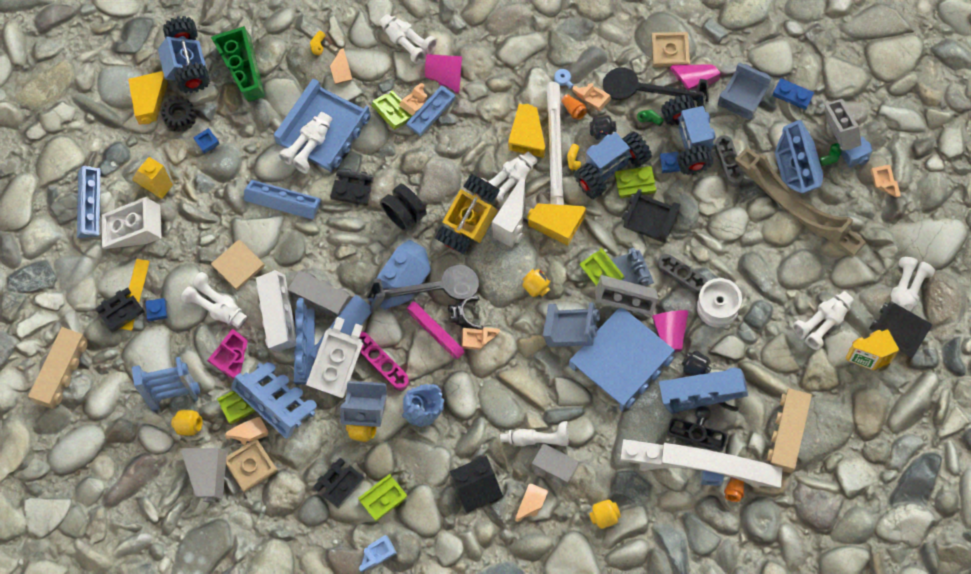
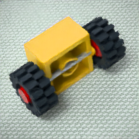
(469, 215)

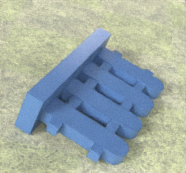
(304, 342)
(264, 403)

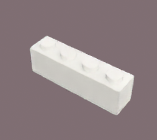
(276, 311)

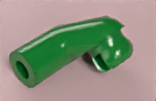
(650, 116)
(833, 155)

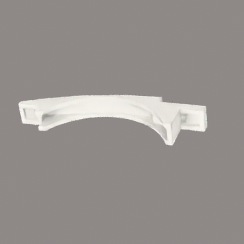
(658, 456)

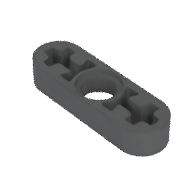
(727, 169)
(681, 266)

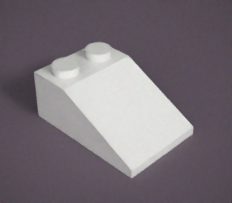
(509, 221)
(132, 224)

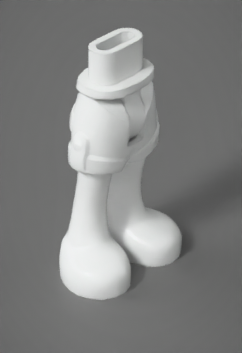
(399, 33)
(315, 134)
(513, 171)
(908, 297)
(223, 310)
(831, 311)
(529, 437)

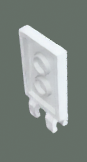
(335, 360)

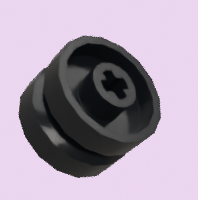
(403, 207)

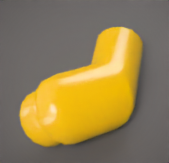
(315, 43)
(571, 157)

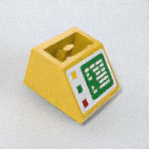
(873, 351)

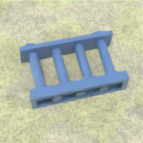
(165, 383)

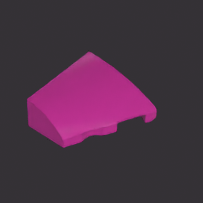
(444, 70)
(692, 74)
(671, 327)
(230, 354)

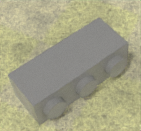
(843, 124)
(319, 294)
(626, 295)

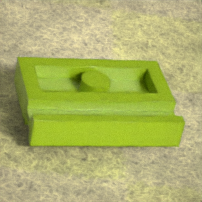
(390, 111)
(633, 179)
(600, 264)
(234, 407)
(382, 497)

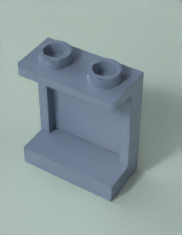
(745, 91)
(570, 327)
(364, 404)

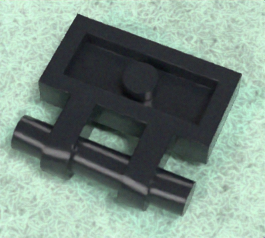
(352, 192)
(122, 313)
(343, 486)

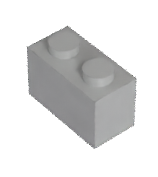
(554, 465)

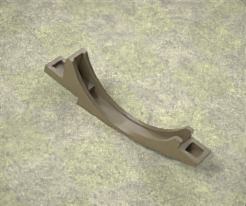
(822, 224)

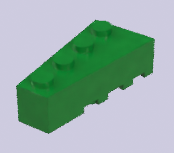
(239, 56)

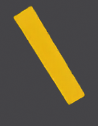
(136, 285)

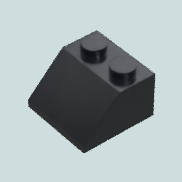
(476, 484)

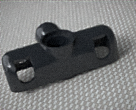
(685, 433)

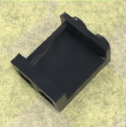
(650, 217)
(904, 326)

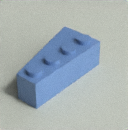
(703, 390)

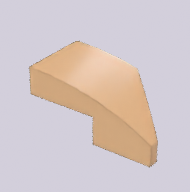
(340, 68)
(592, 96)
(415, 100)
(884, 180)
(476, 338)
(248, 431)
(532, 502)

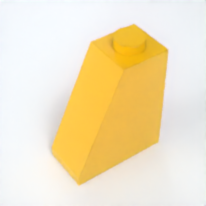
(147, 96)
(527, 132)
(153, 178)
(556, 220)

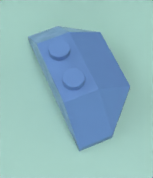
(798, 158)
(406, 267)

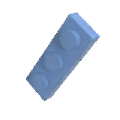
(430, 110)

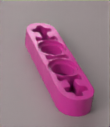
(435, 330)
(380, 361)

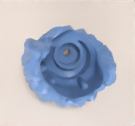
(422, 405)

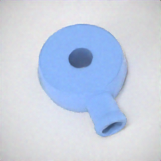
(565, 80)

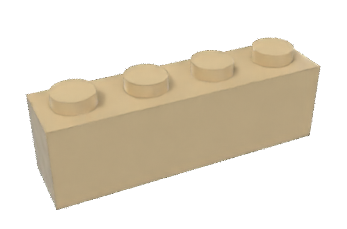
(58, 368)
(790, 430)

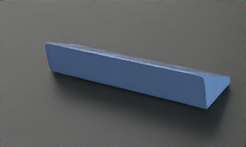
(281, 199)
(88, 202)
(354, 313)

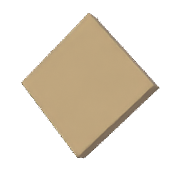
(670, 49)
(238, 265)
(250, 465)

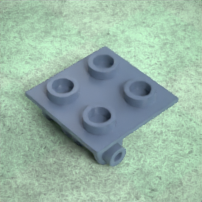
(634, 268)

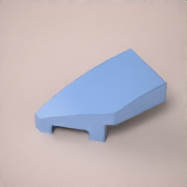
(377, 553)

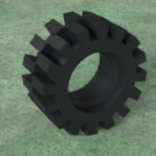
(175, 105)

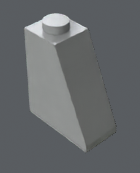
(206, 471)

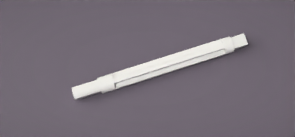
(553, 106)

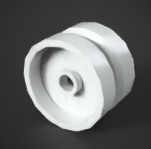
(719, 302)

